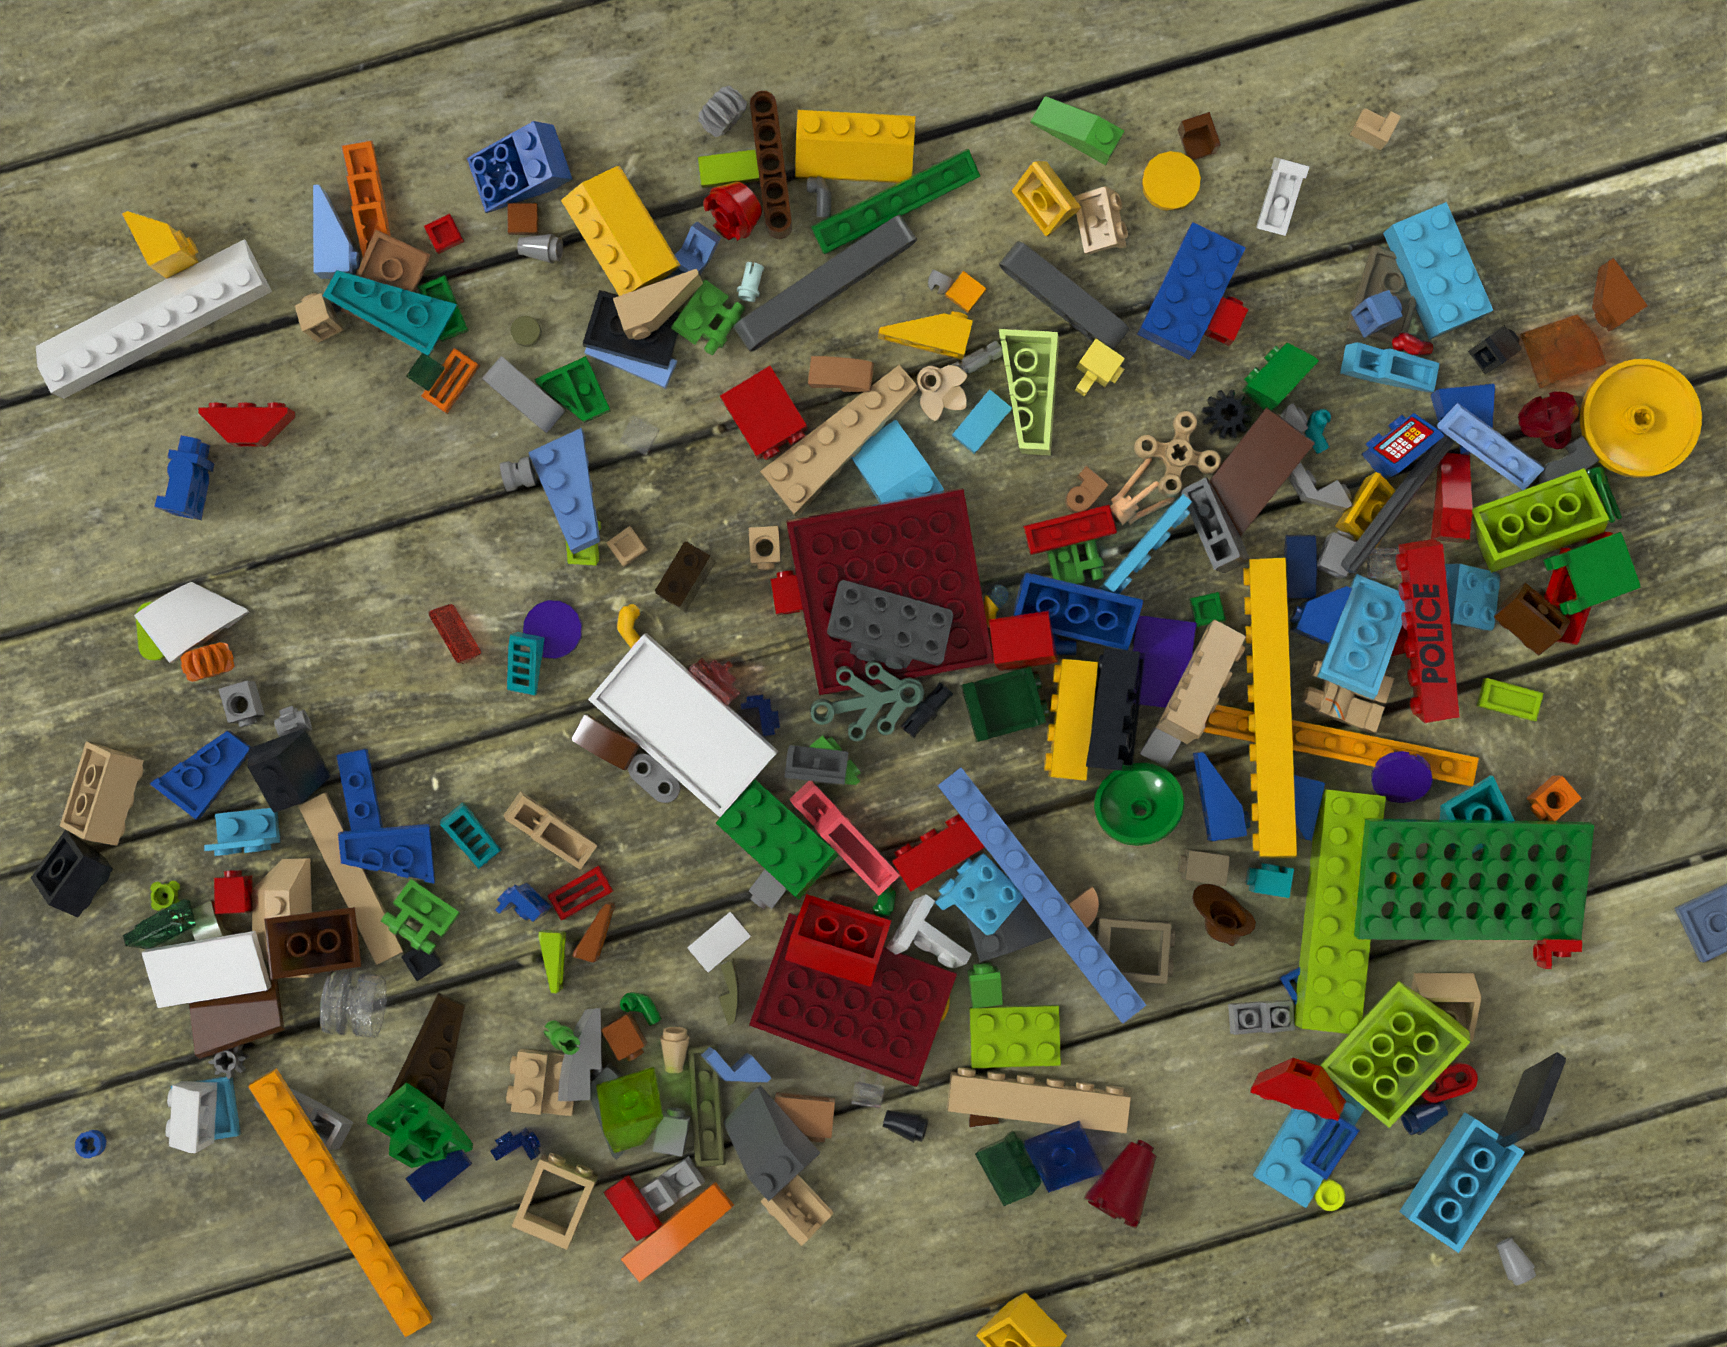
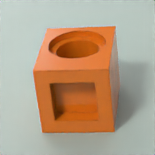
(1565, 795)

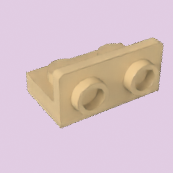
(1100, 220)

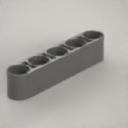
(1063, 296)

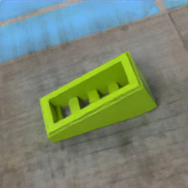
(553, 953)

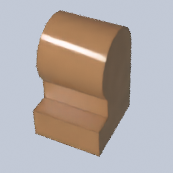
(1083, 496)

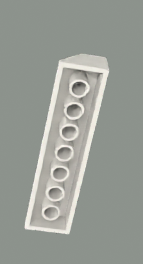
(151, 320)

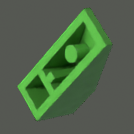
(1078, 129)

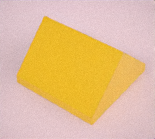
(1045, 197)
(1366, 505)

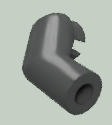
(824, 196)

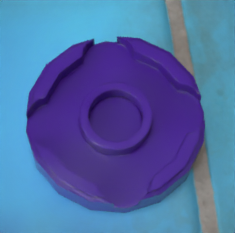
(557, 624)
(1401, 777)

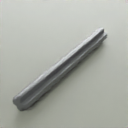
(1396, 504)

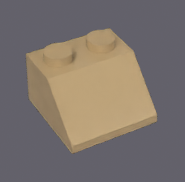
(1453, 993)

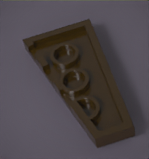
(434, 1051)

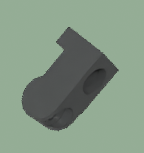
(1578, 457)

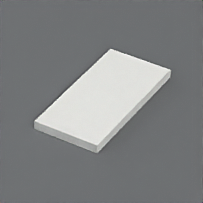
(683, 725)

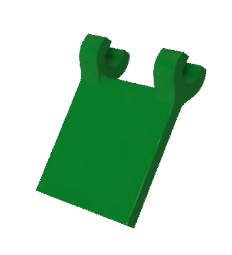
(1597, 572)

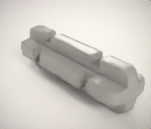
(980, 358)

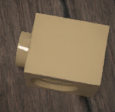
(759, 535)

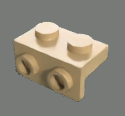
(798, 1210)

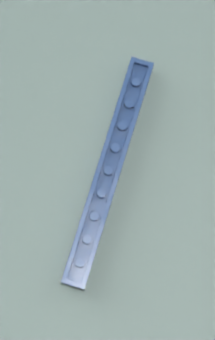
(1041, 895)

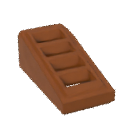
(594, 938)

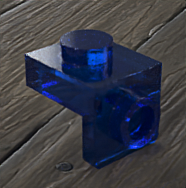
(769, 718)
(509, 1142)

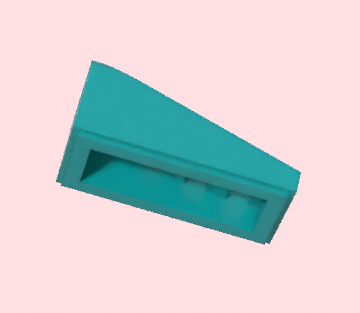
(514, 652)
(454, 833)

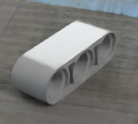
(523, 394)

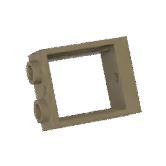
(1167, 940)

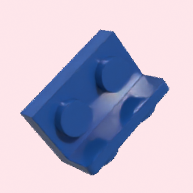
(527, 901)

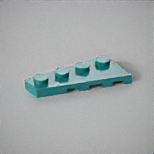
(399, 312)

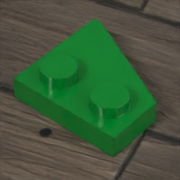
(576, 389)

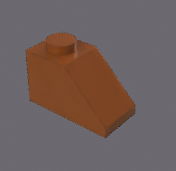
(1615, 296)

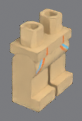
(1342, 706)

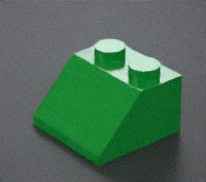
(1279, 376)

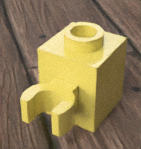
(1099, 365)

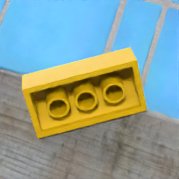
(854, 146)
(620, 231)

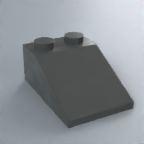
(1018, 931)
(768, 1143)

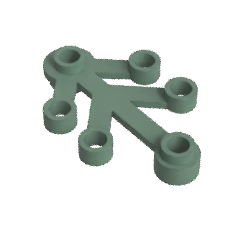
(871, 700)

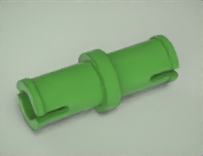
(562, 1037)

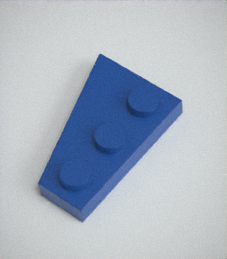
(203, 775)
(390, 849)

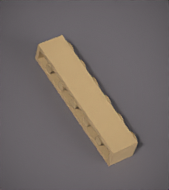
(1038, 1101)

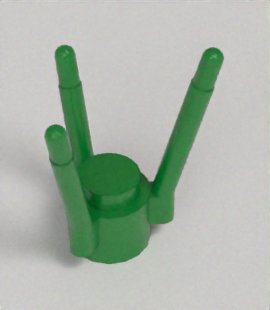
(1602, 487)

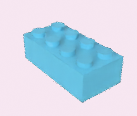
(1438, 270)
(1461, 1182)

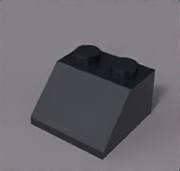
(287, 769)
(71, 874)

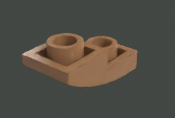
(841, 373)

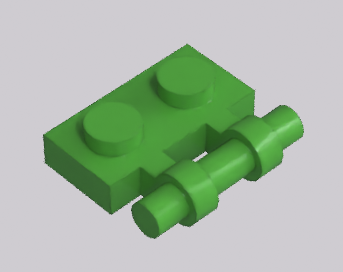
(700, 312)
(1067, 566)
(426, 909)

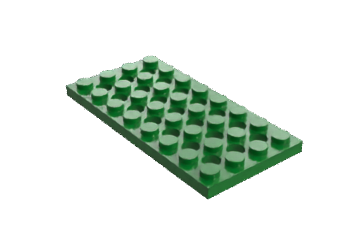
(1466, 835)

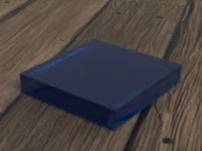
(1063, 1156)

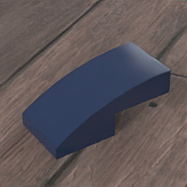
(1301, 565)

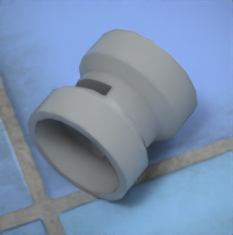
(518, 474)

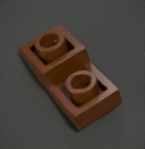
(604, 742)

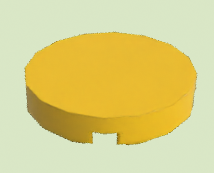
(1171, 181)

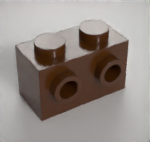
(1532, 619)

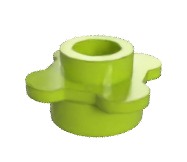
(158, 890)

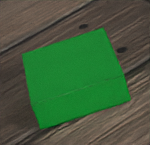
(1207, 608)

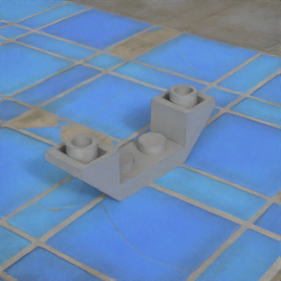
(1333, 496)

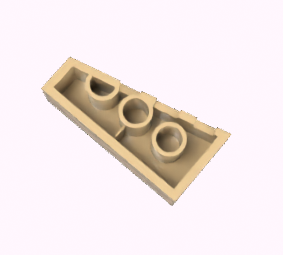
(1202, 682)

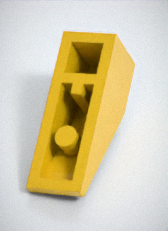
(937, 334)

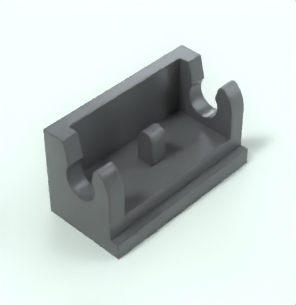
(816, 764)

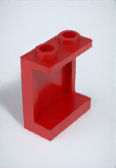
(764, 413)

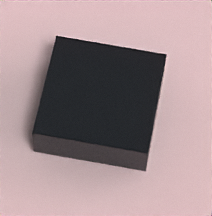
(421, 963)

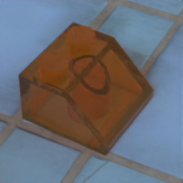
(1562, 350)

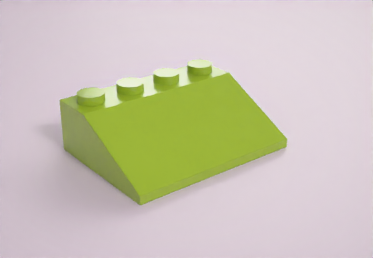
(1396, 1052)

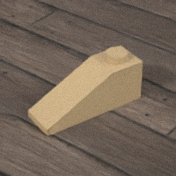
(652, 305)

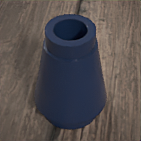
(1423, 1116)

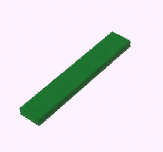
(896, 201)

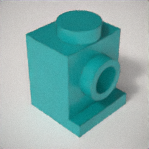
(1269, 880)

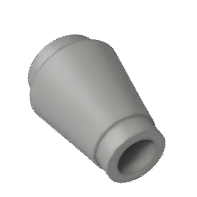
(541, 247)
(1515, 1262)

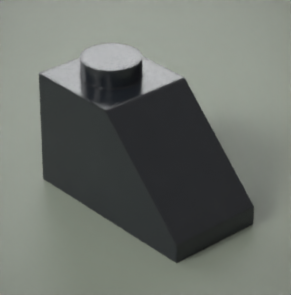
(1495, 349)

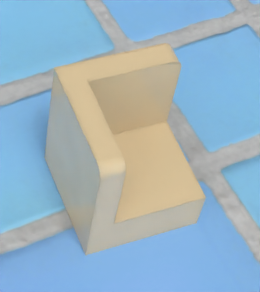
(1374, 128)

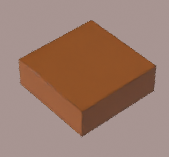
(523, 219)

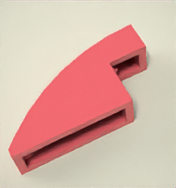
(844, 837)

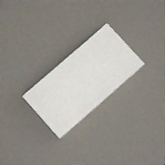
(206, 969)

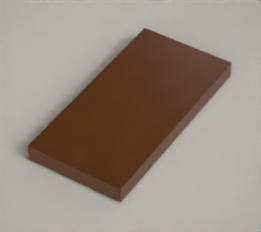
(1258, 467)

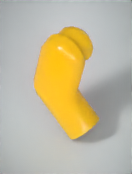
(626, 624)

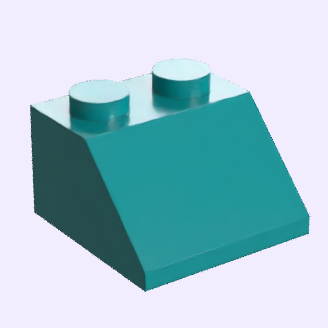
(1478, 802)

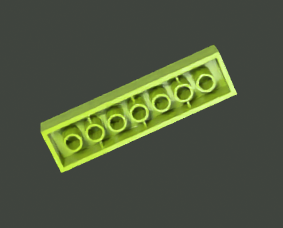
(1331, 957)

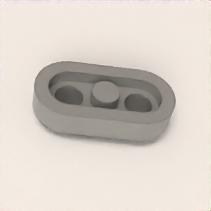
(654, 778)

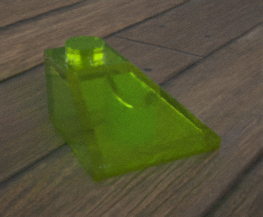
(630, 1109)

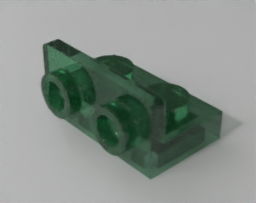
(161, 926)
(1009, 1169)

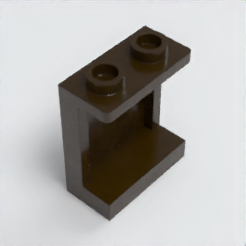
(685, 576)

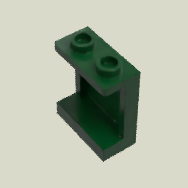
(1005, 703)

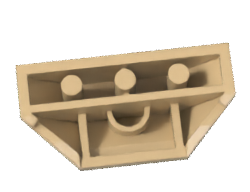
(281, 893)

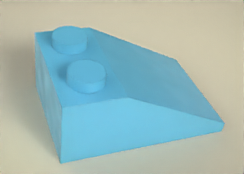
(895, 466)

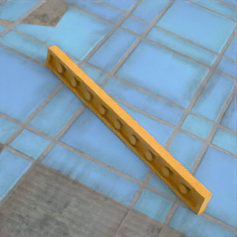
(1347, 745)
(340, 1202)

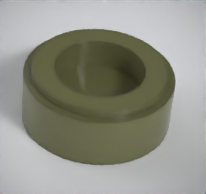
(526, 331)

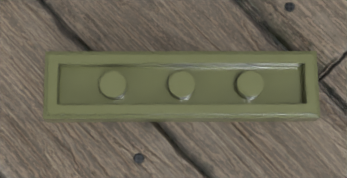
(706, 1109)

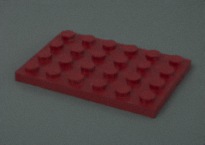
(873, 1027)

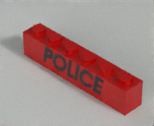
(1428, 630)

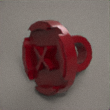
(1549, 416)

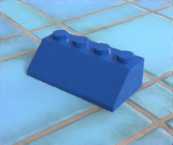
(1080, 610)

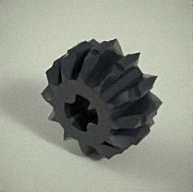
(1235, 423)

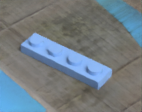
(1490, 446)

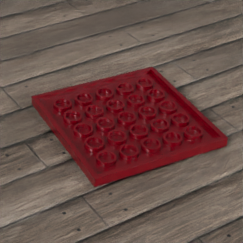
(900, 547)

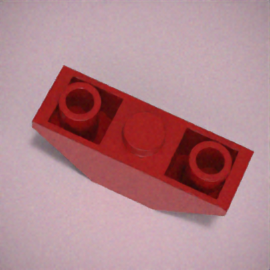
(247, 423)
(1301, 1087)

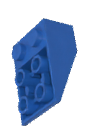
(519, 166)

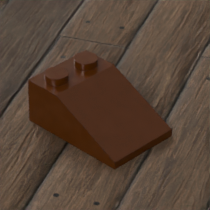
(312, 943)

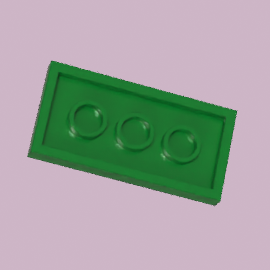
(777, 839)

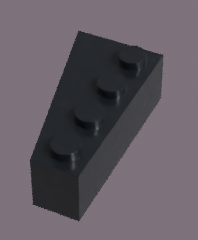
(1116, 710)

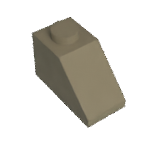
(1204, 867)

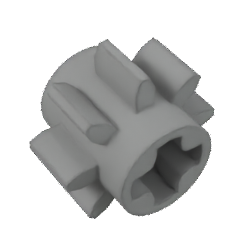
(291, 721)
(226, 1066)

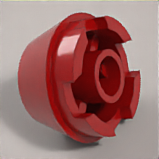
(734, 210)

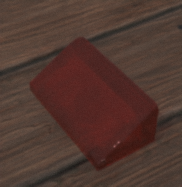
(455, 633)

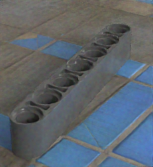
(825, 283)

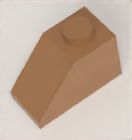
(809, 1113)

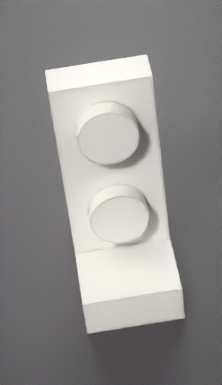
(1281, 195)
(926, 936)

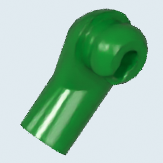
(885, 903)
(640, 1003)

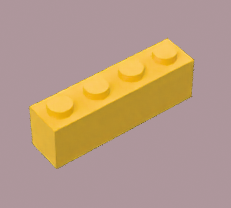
(1072, 719)

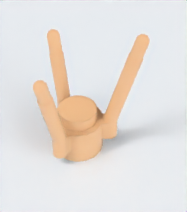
(1124, 508)

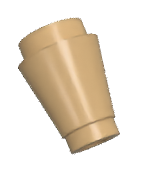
(674, 1048)

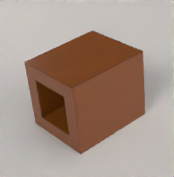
(625, 1037)

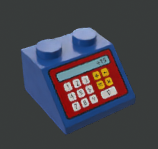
(1401, 445)

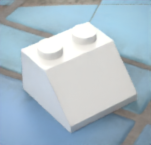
(192, 1115)

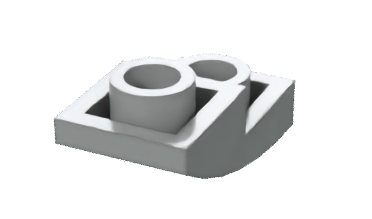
(1261, 1017)

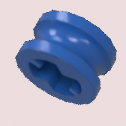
(99, 1143)

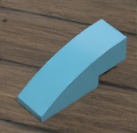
(1389, 367)

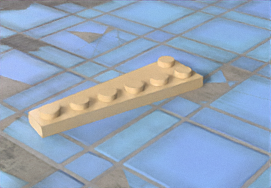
(821, 454)

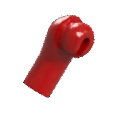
(1411, 344)

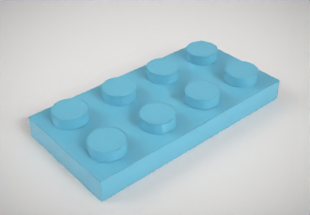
(1152, 540)
(1364, 637)
(1281, 1163)

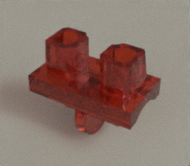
(716, 679)

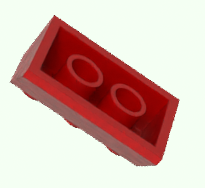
(838, 940)

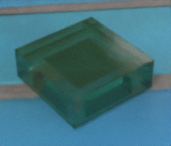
(425, 372)

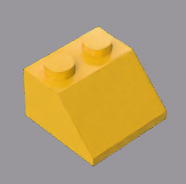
(161, 245)
(1021, 1325)

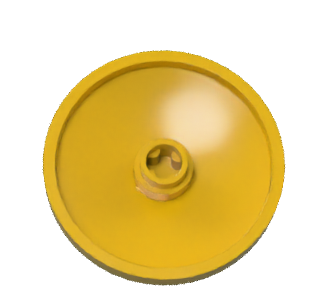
(1641, 418)

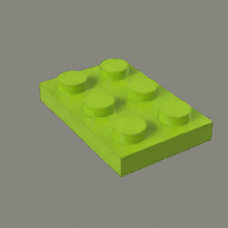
(1015, 1036)

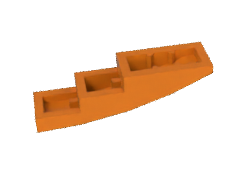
(365, 191)
(677, 1232)

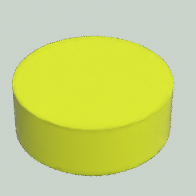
(1330, 1195)

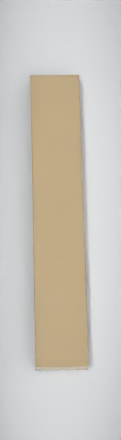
(351, 880)

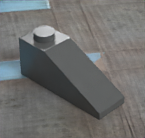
(1215, 527)

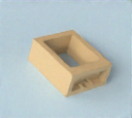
(546, 1229)

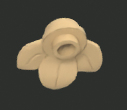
(944, 393)

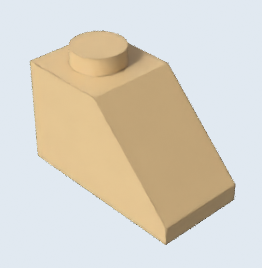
(317, 317)

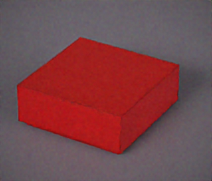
(444, 233)

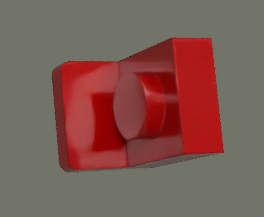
(1560, 947)

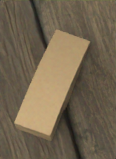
(549, 830)

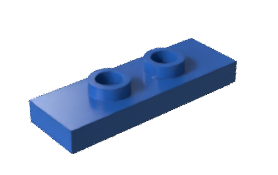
(359, 790)

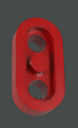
(1448, 1087)

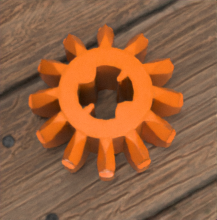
(207, 661)

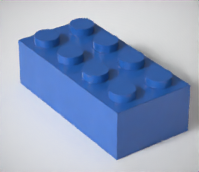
(1191, 291)

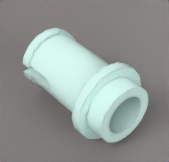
(750, 283)

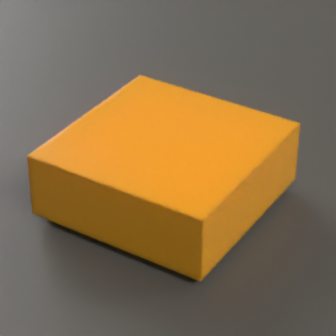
(965, 292)

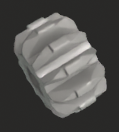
(722, 111)

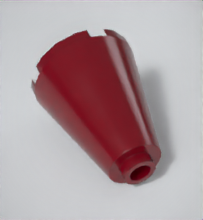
(1125, 1184)

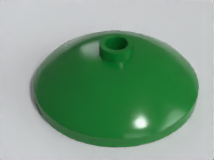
(1127, 793)

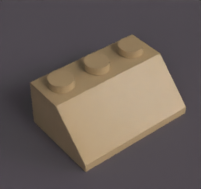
(102, 794)

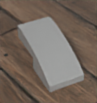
(672, 1185)

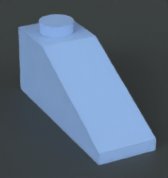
(331, 242)

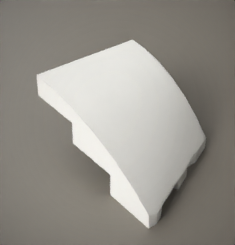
(187, 619)

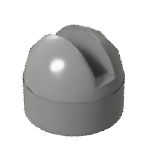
(941, 280)

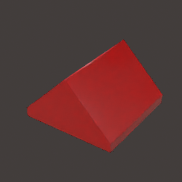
(1023, 641)

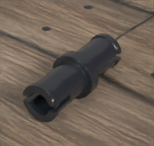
(926, 710)

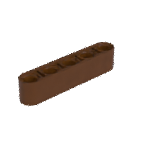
(771, 151)

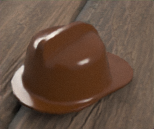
(1223, 914)

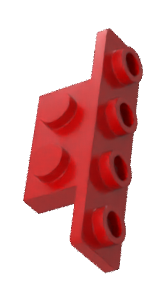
(1561, 590)

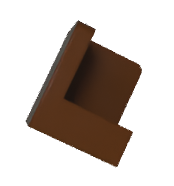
(1199, 136)

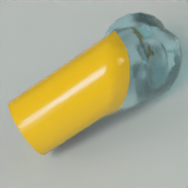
(994, 601)

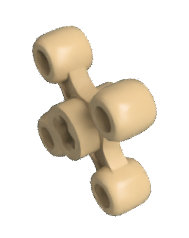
(1165, 450)

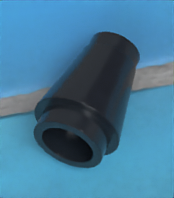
(908, 1125)

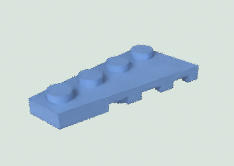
(567, 483)

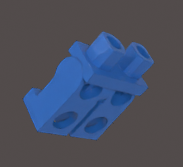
(187, 479)

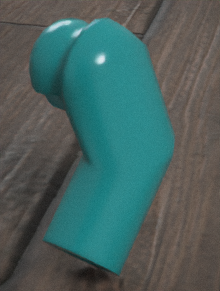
(1316, 427)

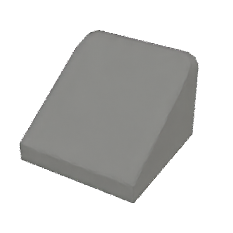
(1160, 747)

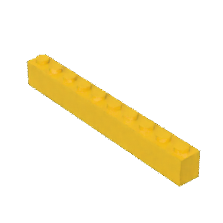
(1271, 708)

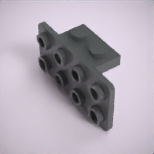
(889, 626)

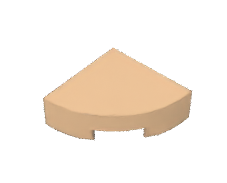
(1086, 906)

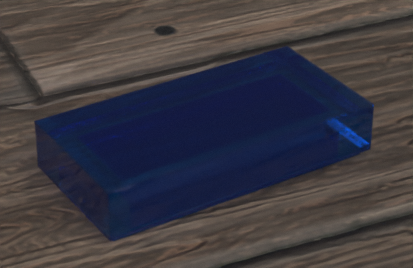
(436, 1174)

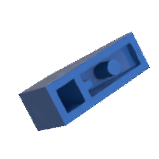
(1220, 807)

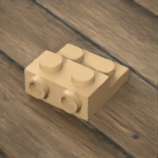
(537, 1083)

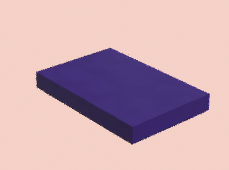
(1167, 653)

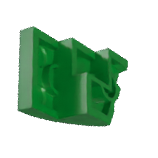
(417, 1128)

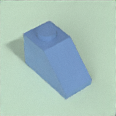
(1377, 313)

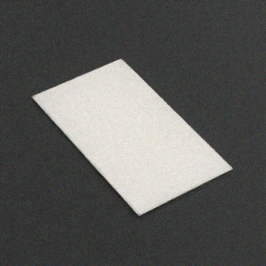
(719, 942)

